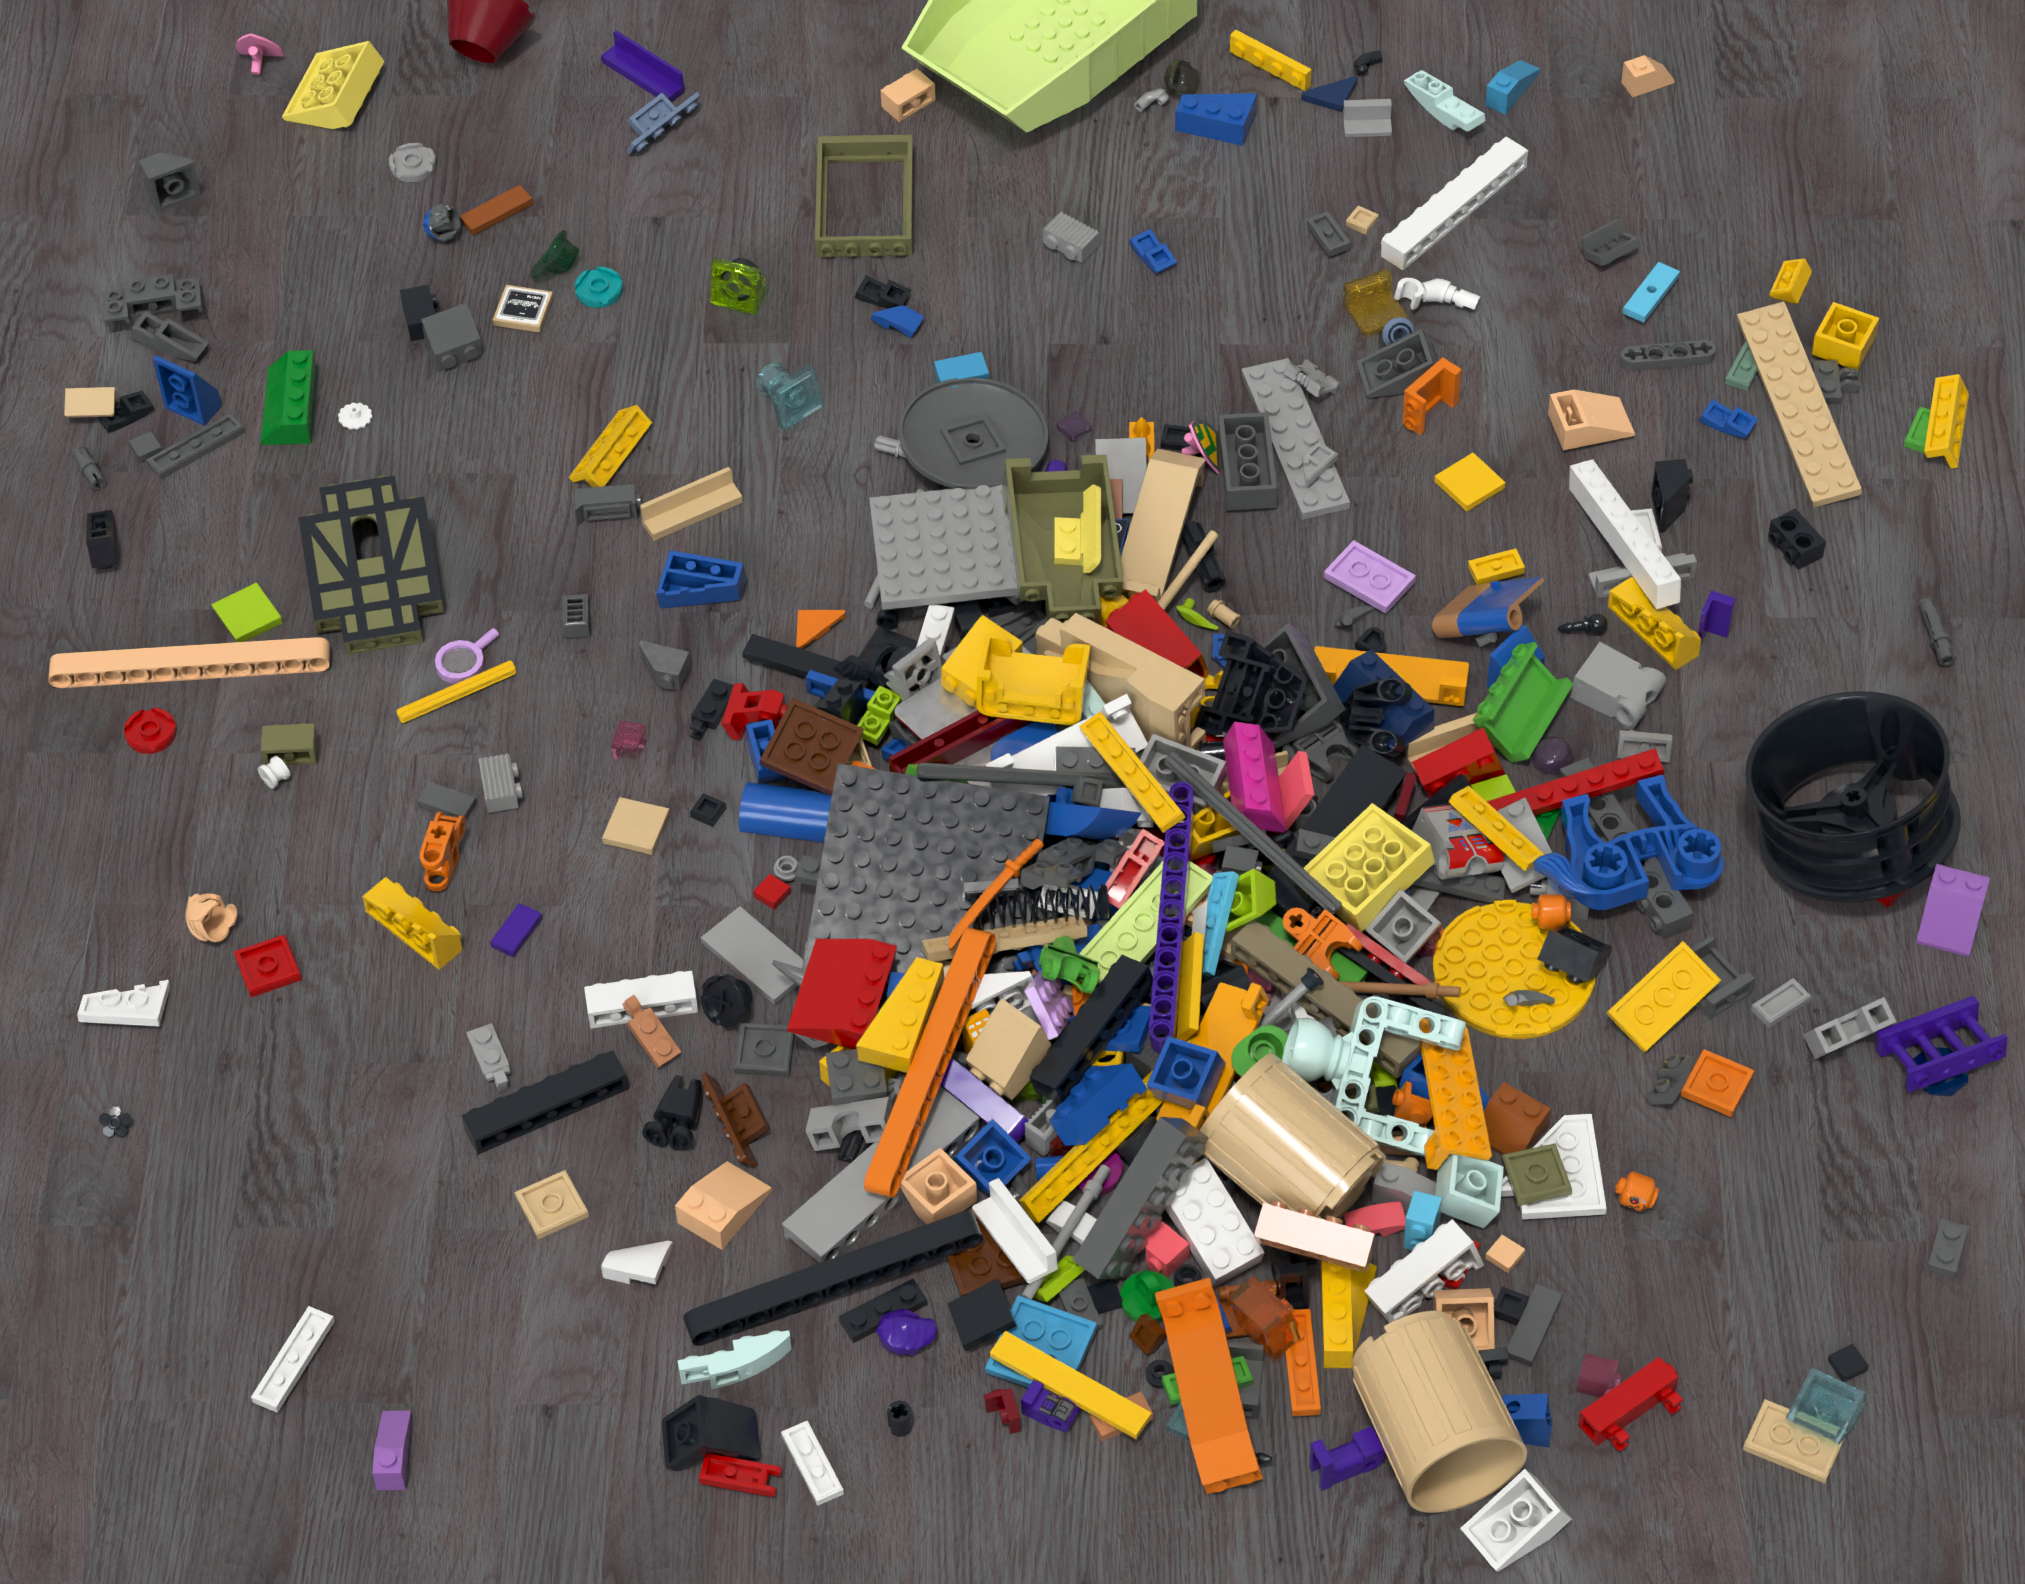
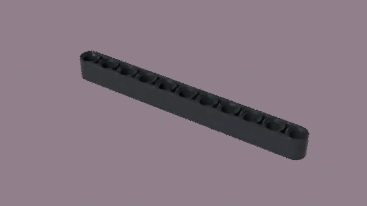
(832, 1278)

